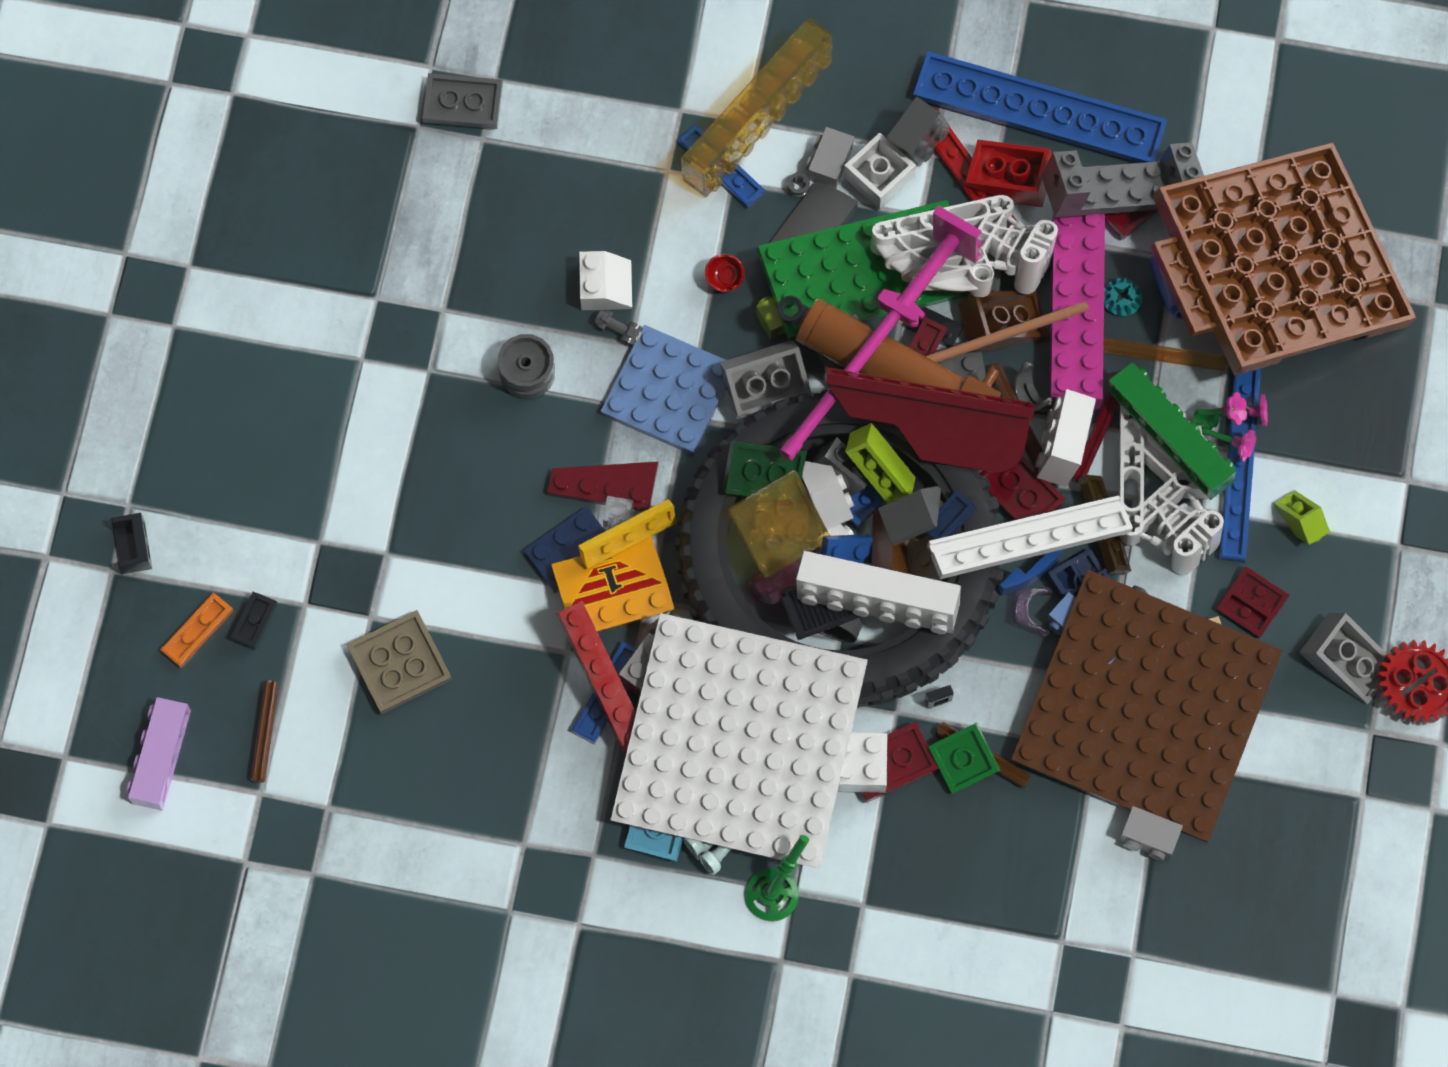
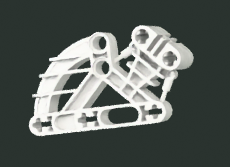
(1018, 250)
(1187, 534)

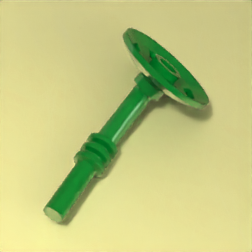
(774, 889)

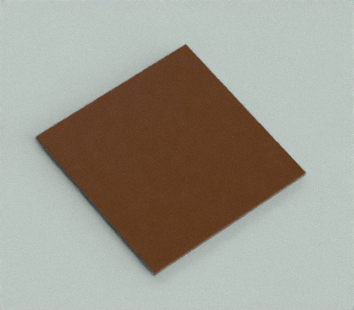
(1159, 720)

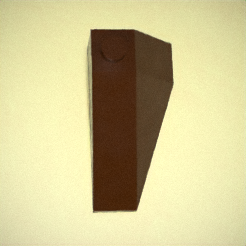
(883, 552)

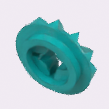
(1124, 306)

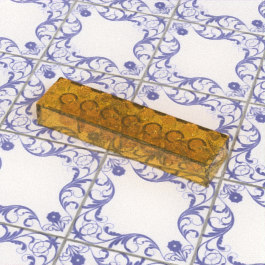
(757, 108)

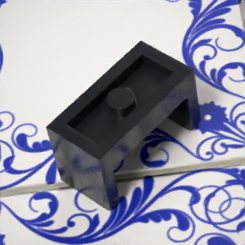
(132, 543)

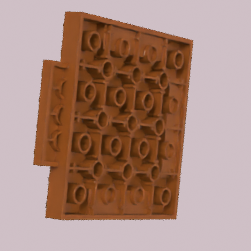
(1277, 259)

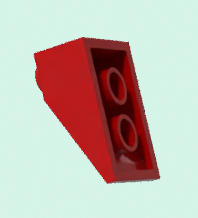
(1009, 171)

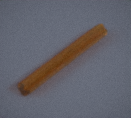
(1164, 354)

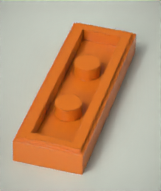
(197, 630)

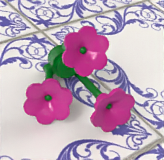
(1236, 412)

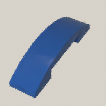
(1019, 580)

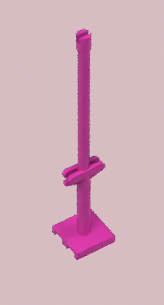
(953, 236)

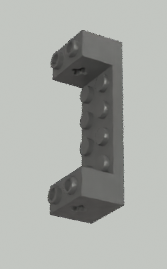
(1114, 188)

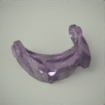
(1022, 616)

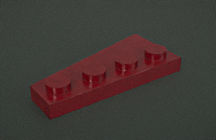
(597, 482)

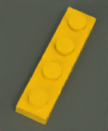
(627, 534)

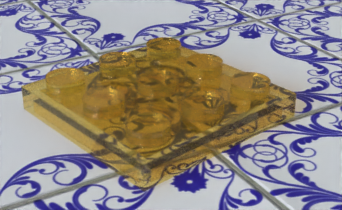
(778, 523)

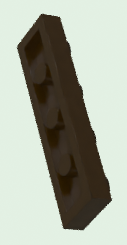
(1112, 548)

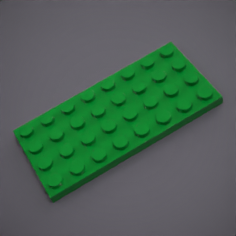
(839, 270)

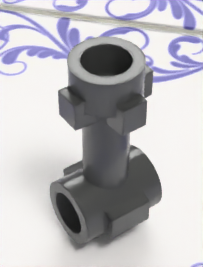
(629, 333)

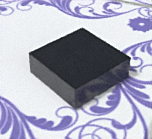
(939, 696)

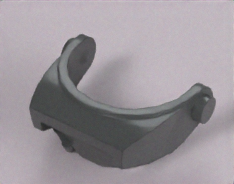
(1026, 391)

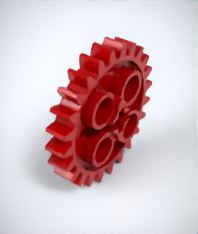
(1403, 662)

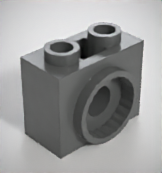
(835, 455)

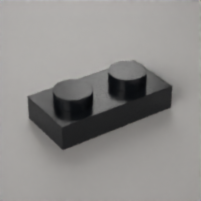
(953, 327)
(254, 620)

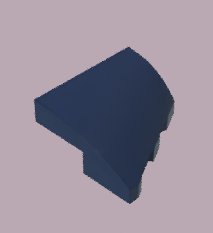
(1070, 574)

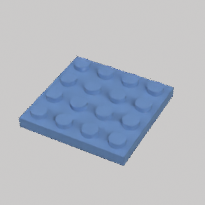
(667, 390)

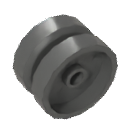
(526, 366)

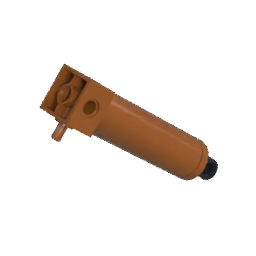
(842, 335)

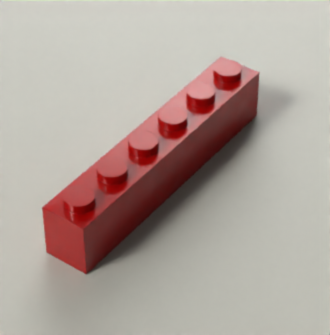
(599, 671)

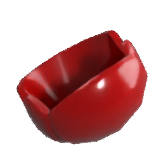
(724, 273)

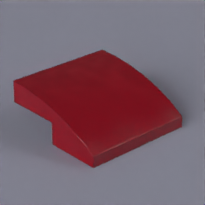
(1253, 601)

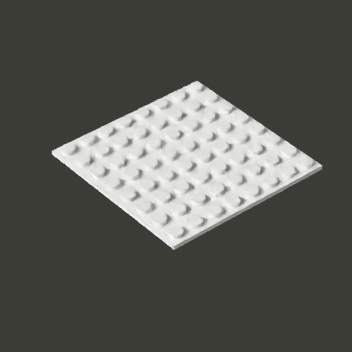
(739, 739)

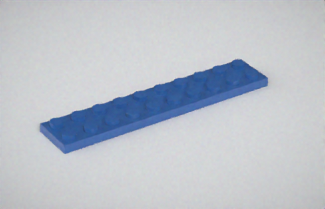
(1039, 108)

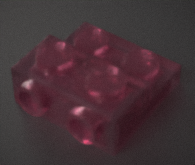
(771, 588)

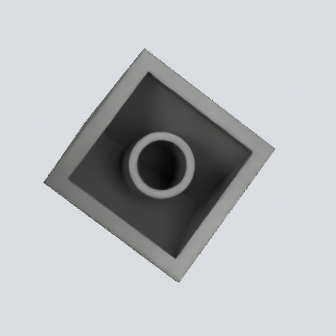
(911, 514)

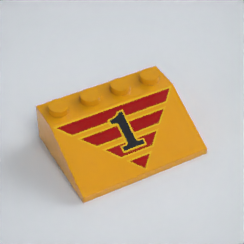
(617, 589)

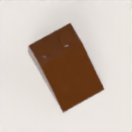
(1000, 311)

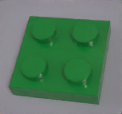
(964, 758)

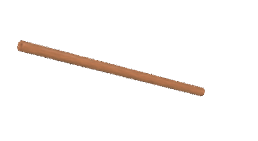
(1009, 332)

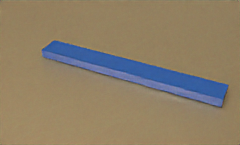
(1238, 495)

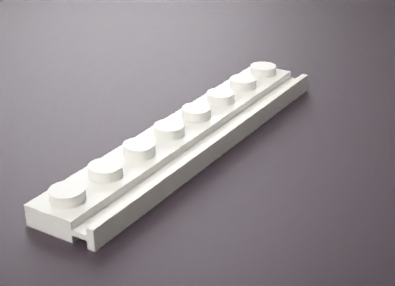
(1029, 537)

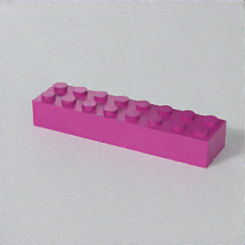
(1077, 278)

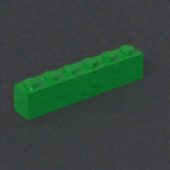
(1171, 430)

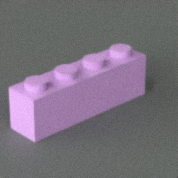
(159, 753)

